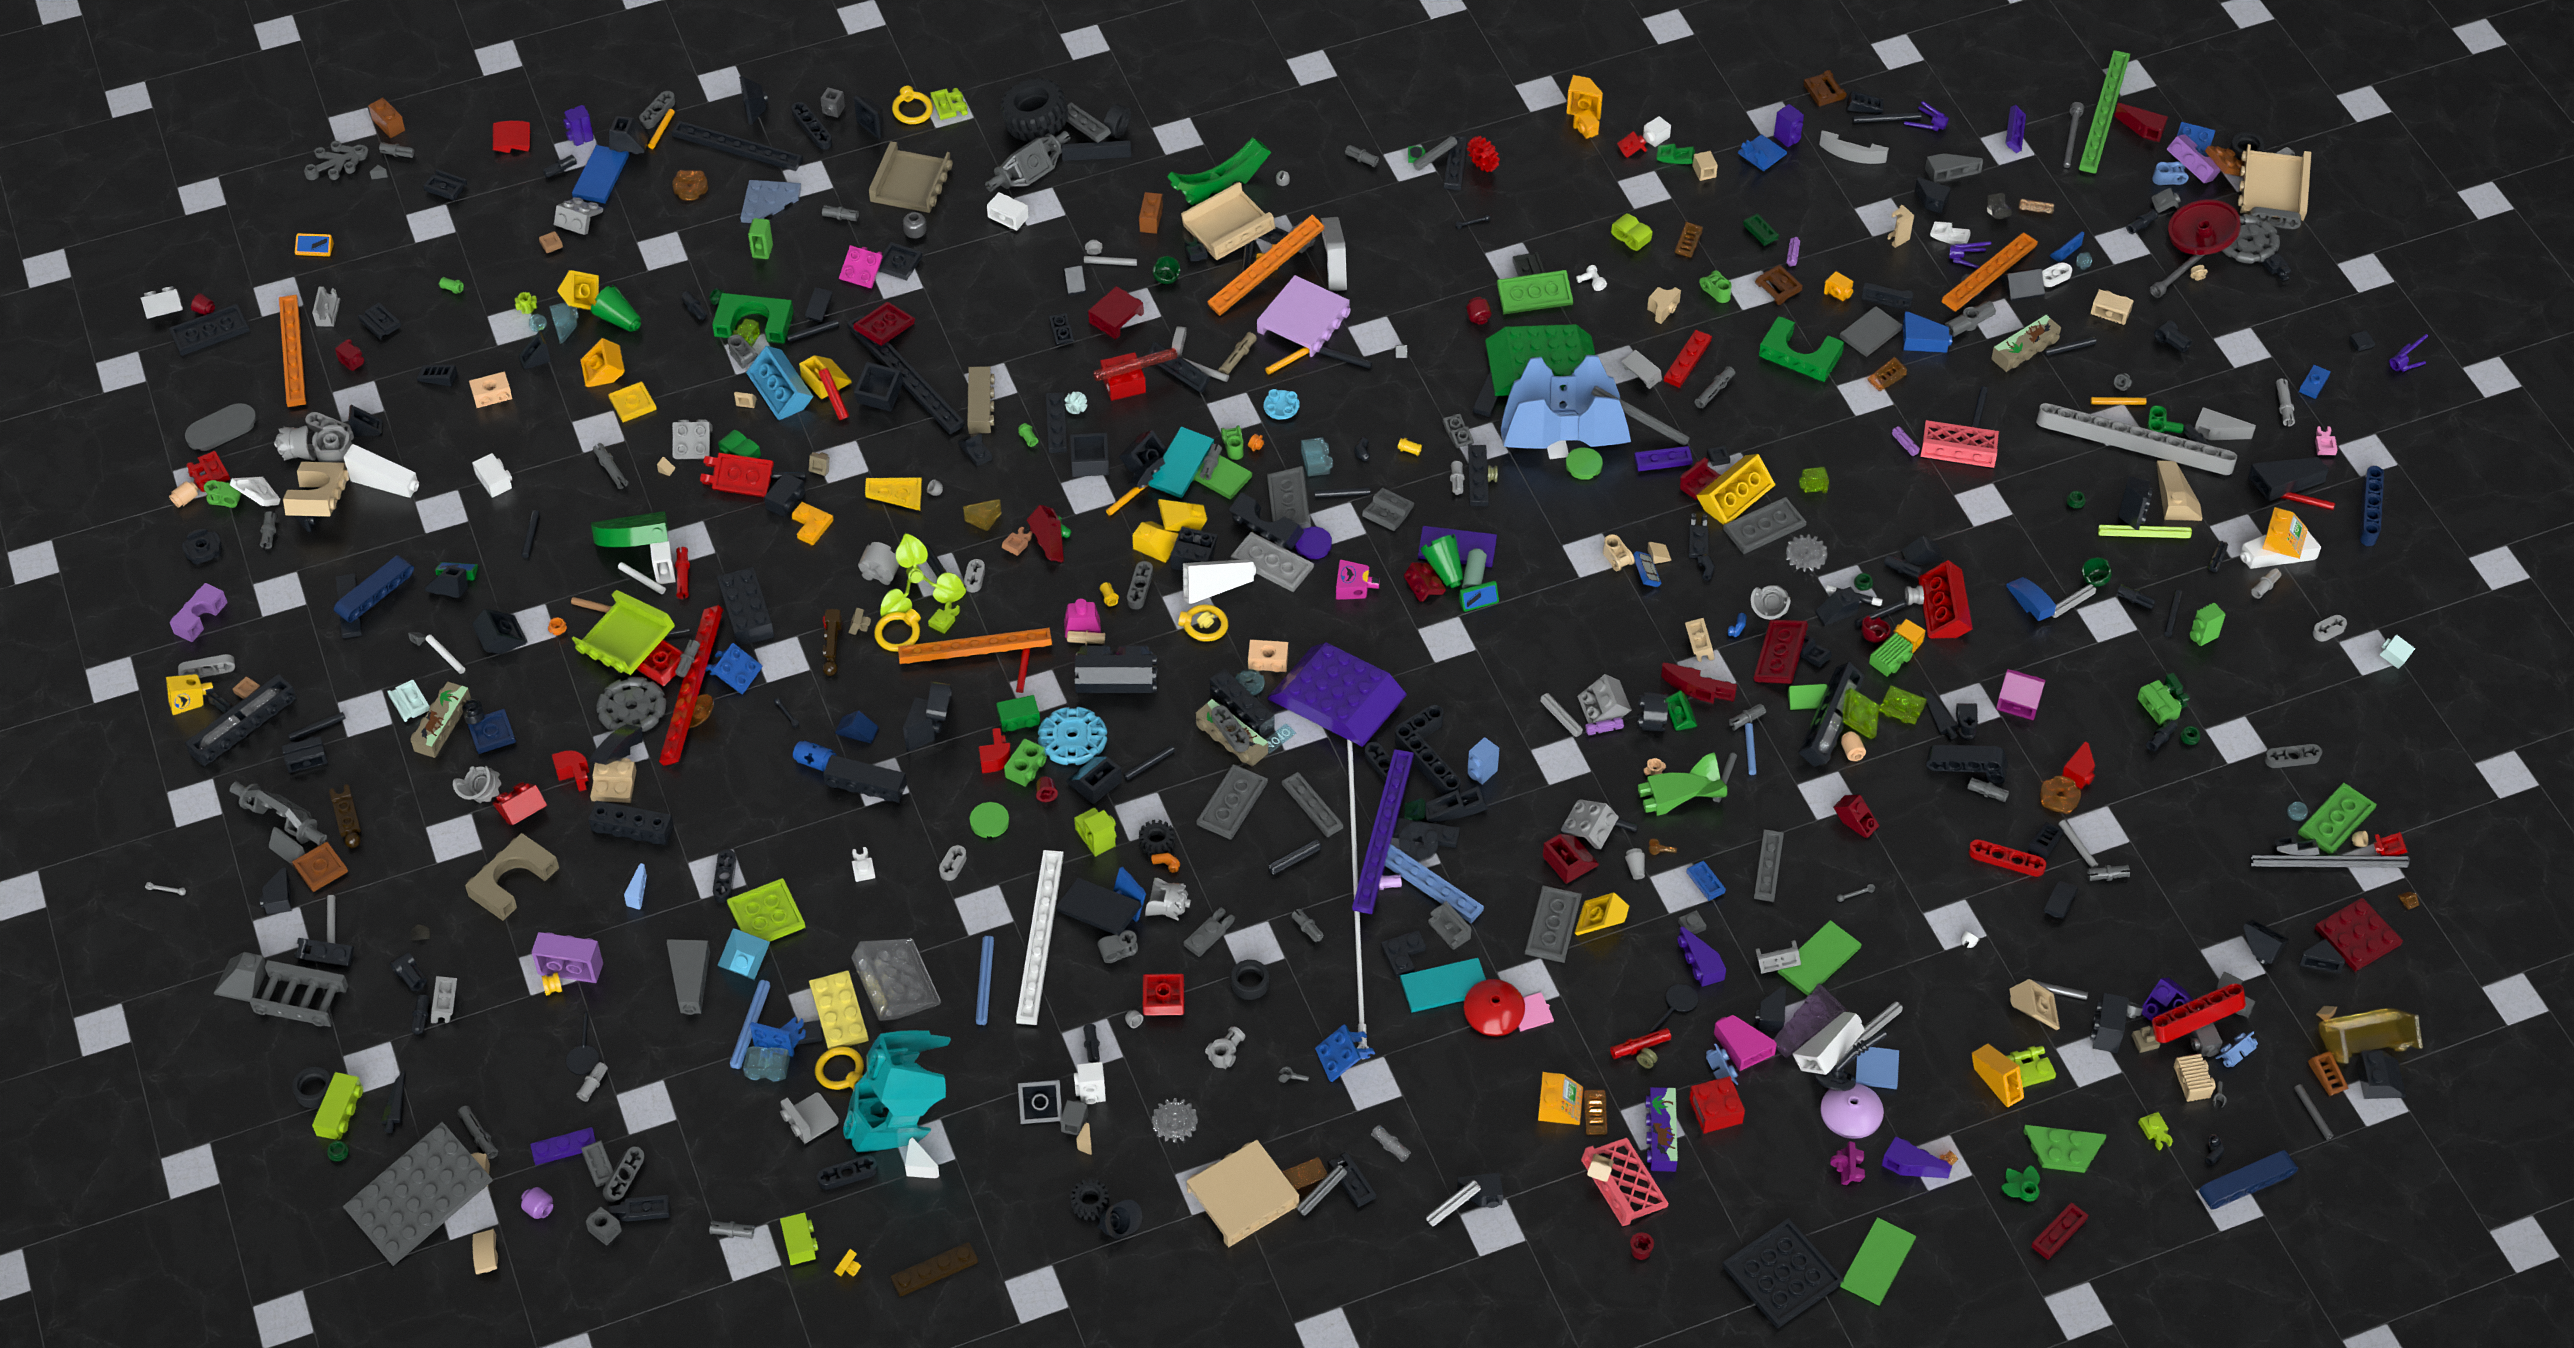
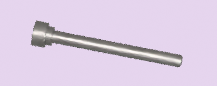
(2076, 111)
(2159, 288)

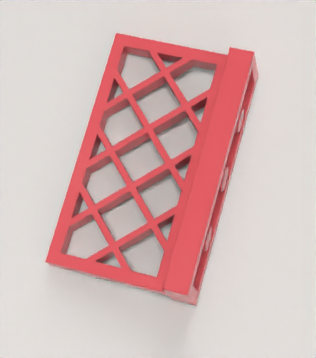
(1959, 451)
(1611, 1191)

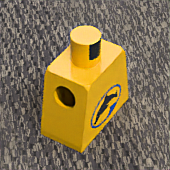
(186, 692)

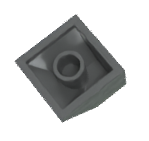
(242, 977)

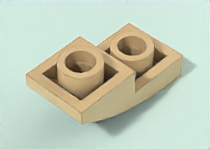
(484, 1251)

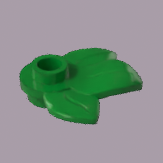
(2019, 1183)

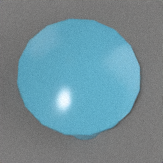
(1281, 404)

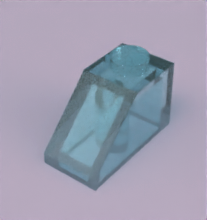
(564, 320)

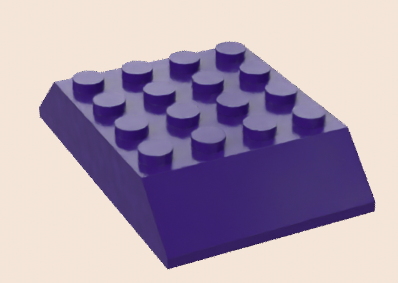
(1339, 693)

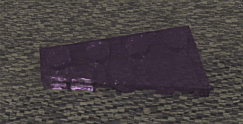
(1813, 1016)

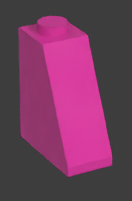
(1743, 1042)

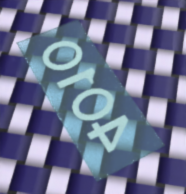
(1279, 737)

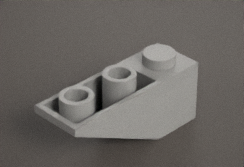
(2222, 427)

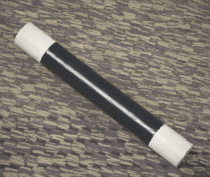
(1863, 598)

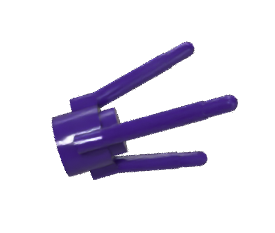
(1939, 119)
(1957, 252)
(2401, 359)

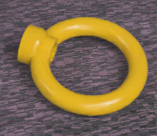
(907, 94)
(911, 618)
(1186, 618)
(851, 1079)

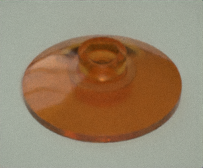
(702, 710)

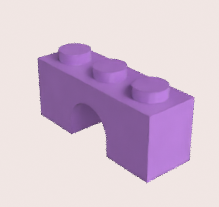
(2184, 150)
(205, 600)

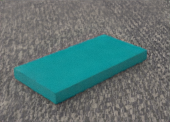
(1181, 462)
(1441, 984)

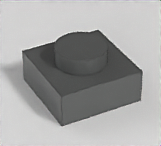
(1692, 922)

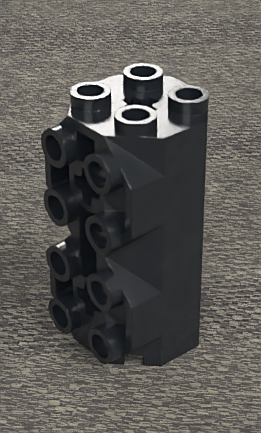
(1125, 671)

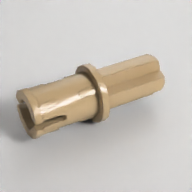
(1086, 637)

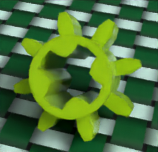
(525, 303)

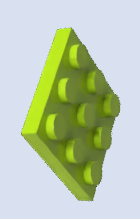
(767, 911)

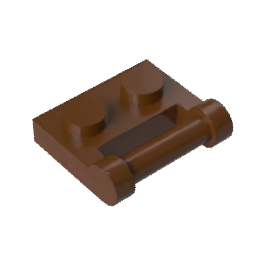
(1820, 91)
(1782, 280)

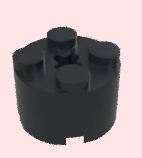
(1653, 711)

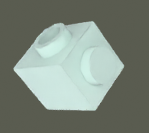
(2396, 651)

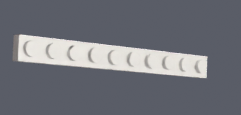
(1039, 938)

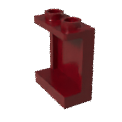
(1115, 311)

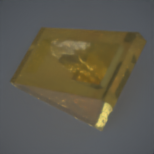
(983, 514)

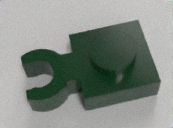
(2176, 689)

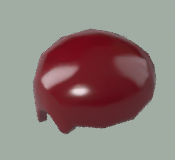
(1875, 630)

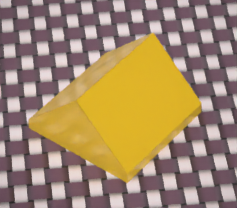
(579, 289)

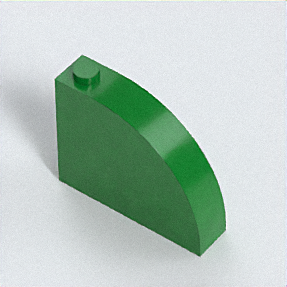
(631, 530)

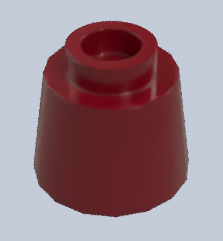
(202, 304)
(1046, 789)
(1641, 1245)

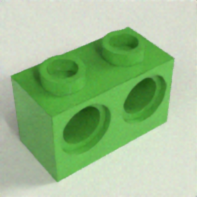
(1022, 761)

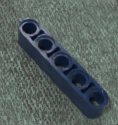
(2371, 505)
(373, 589)
(2248, 1179)

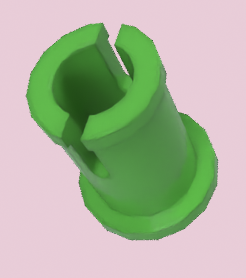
(453, 285)
(1026, 431)

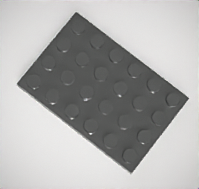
(417, 1193)

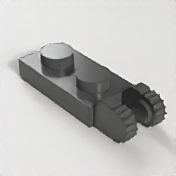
(1208, 932)

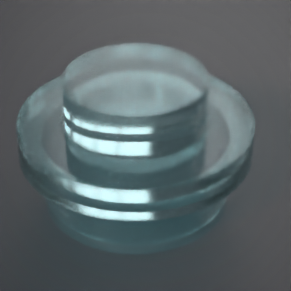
(2084, 260)
(537, 322)
(2297, 811)

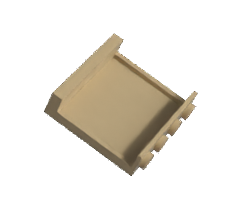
(2274, 181)
(1227, 221)
(1243, 1192)

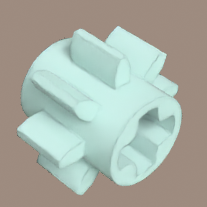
(1076, 402)

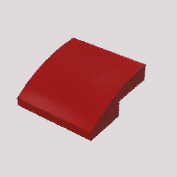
(511, 135)

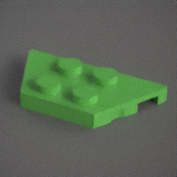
(2064, 1148)

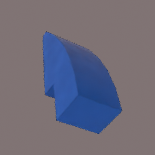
(2032, 598)

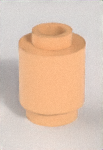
(184, 494)
(1853, 746)

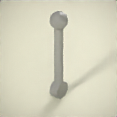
(182, 891)

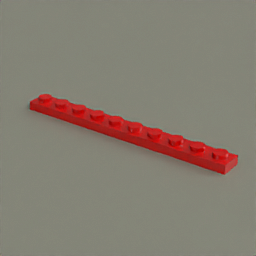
(690, 687)

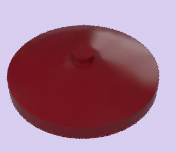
(2204, 227)

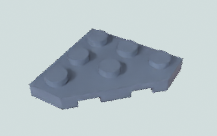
(768, 198)

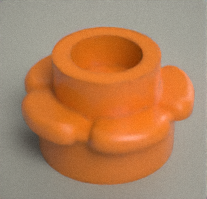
(1256, 442)
(554, 624)

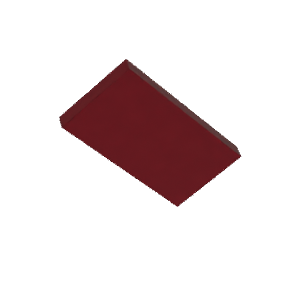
(1780, 651)

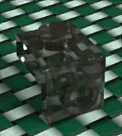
(1997, 207)

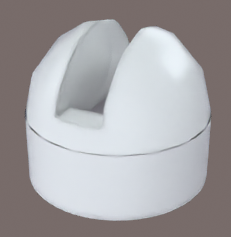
(1970, 938)

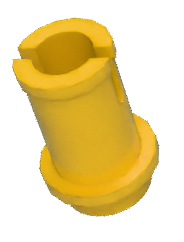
(1408, 446)
(1110, 597)

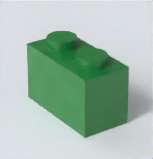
(1018, 713)

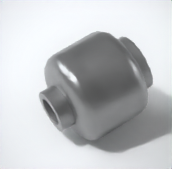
(914, 225)

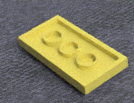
(838, 1010)

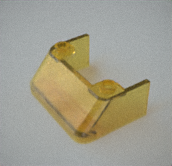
(2370, 1032)

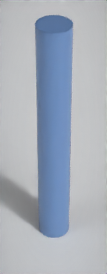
(1750, 748)

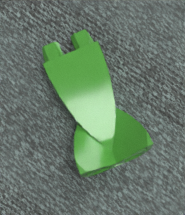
(1672, 789)

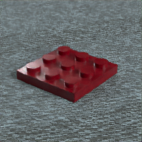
(2358, 934)

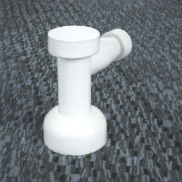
(1598, 282)

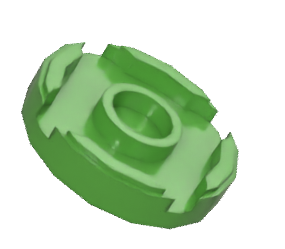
(1584, 463)
(989, 819)

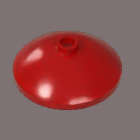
(1492, 1017)

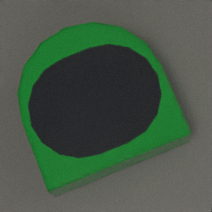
(1415, 153)

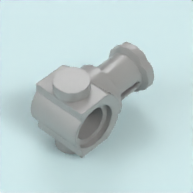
(1225, 1046)

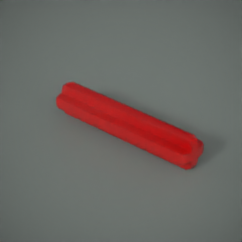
(833, 393)

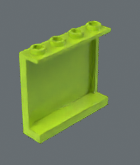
(625, 634)

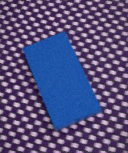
(600, 174)

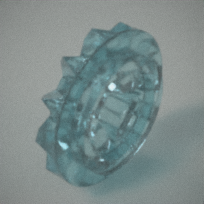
(1258, 681)

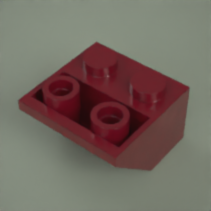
(1568, 857)

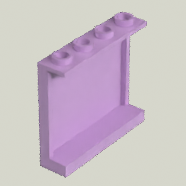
(1304, 314)

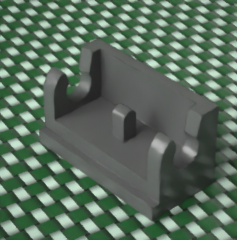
(1450, 925)

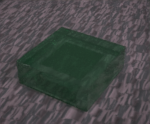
(1415, 810)

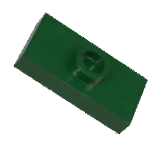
(1760, 229)

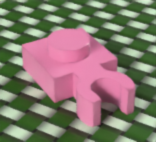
(2325, 443)

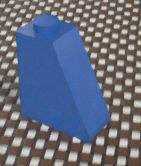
(1924, 334)

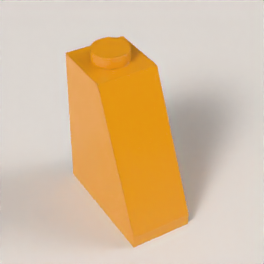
(1999, 1073)

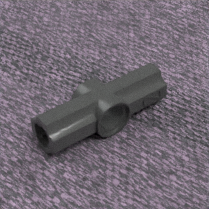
(1970, 318)

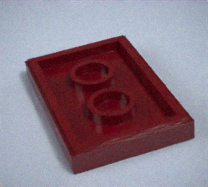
(884, 323)

